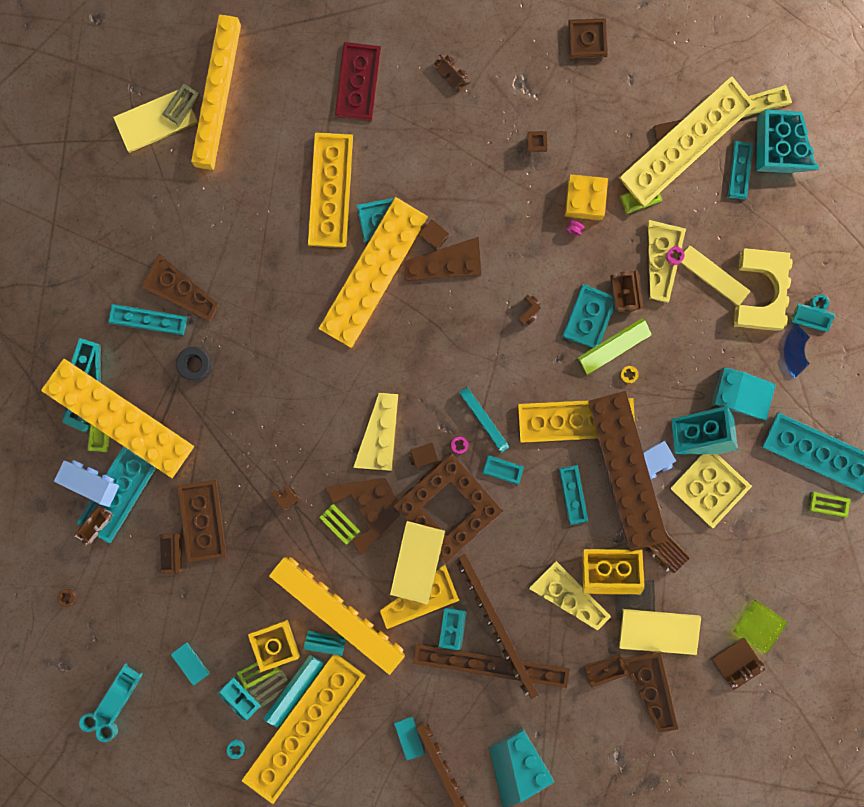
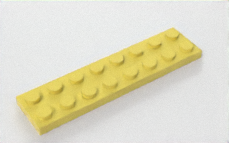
(687, 141)

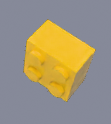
(586, 197)
(274, 645)

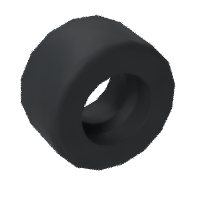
(202, 373)

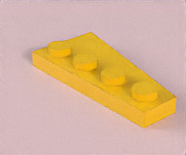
(404, 610)

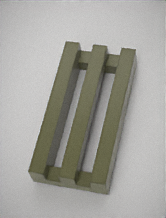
(186, 110)
(257, 698)

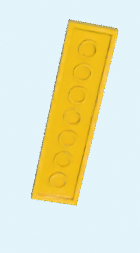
(373, 272)
(117, 418)
(303, 728)

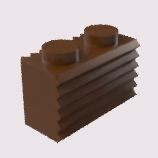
(670, 554)

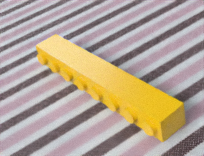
(216, 92)
(337, 615)

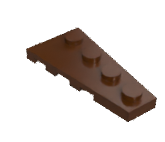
(448, 262)
(176, 288)

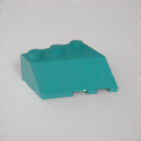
(783, 143)
(518, 768)

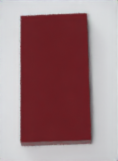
(358, 81)

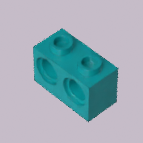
(238, 699)

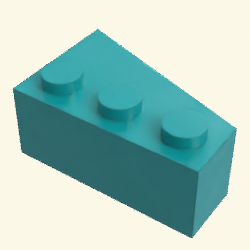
(88, 358)

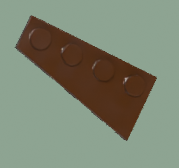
(653, 686)

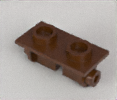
(447, 66)
(93, 525)

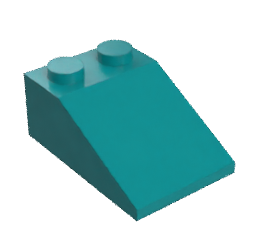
(743, 393)
(705, 432)

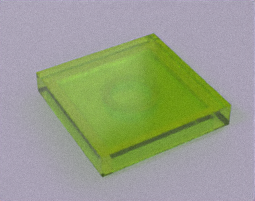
(760, 626)

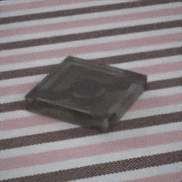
(639, 602)

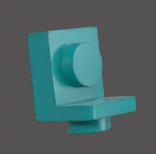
(78, 422)

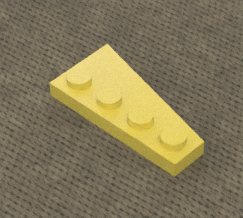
(661, 273)
(378, 441)
(568, 594)

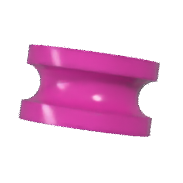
(575, 227)
(672, 261)
(465, 444)

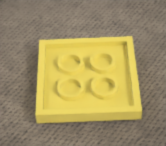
(710, 488)

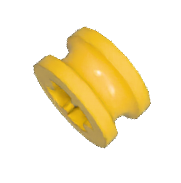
(626, 379)

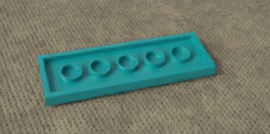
(816, 451)
(132, 476)

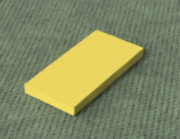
(147, 124)
(417, 562)
(659, 632)

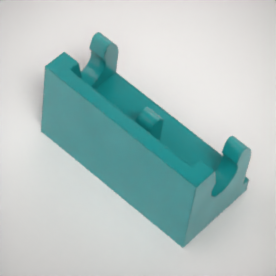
(452, 628)

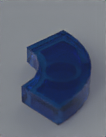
(794, 350)

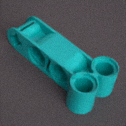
(112, 704)

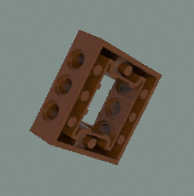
(435, 479)

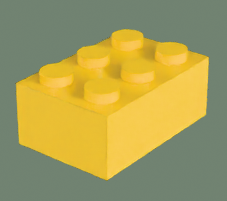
(612, 571)

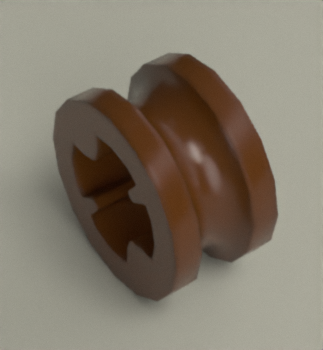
(61, 595)

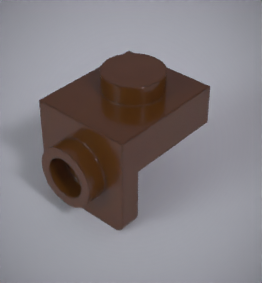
(530, 315)

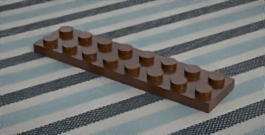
(627, 471)

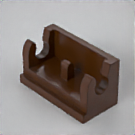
(626, 291)
(287, 499)
(171, 553)
(605, 670)

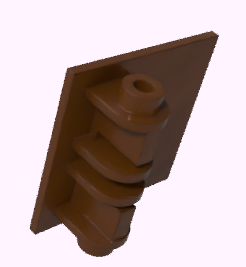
(738, 664)

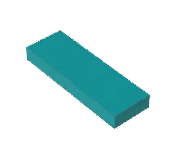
(740, 170)
(573, 495)

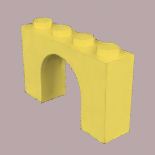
(776, 267)

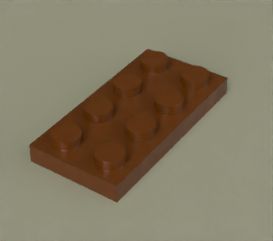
(202, 521)

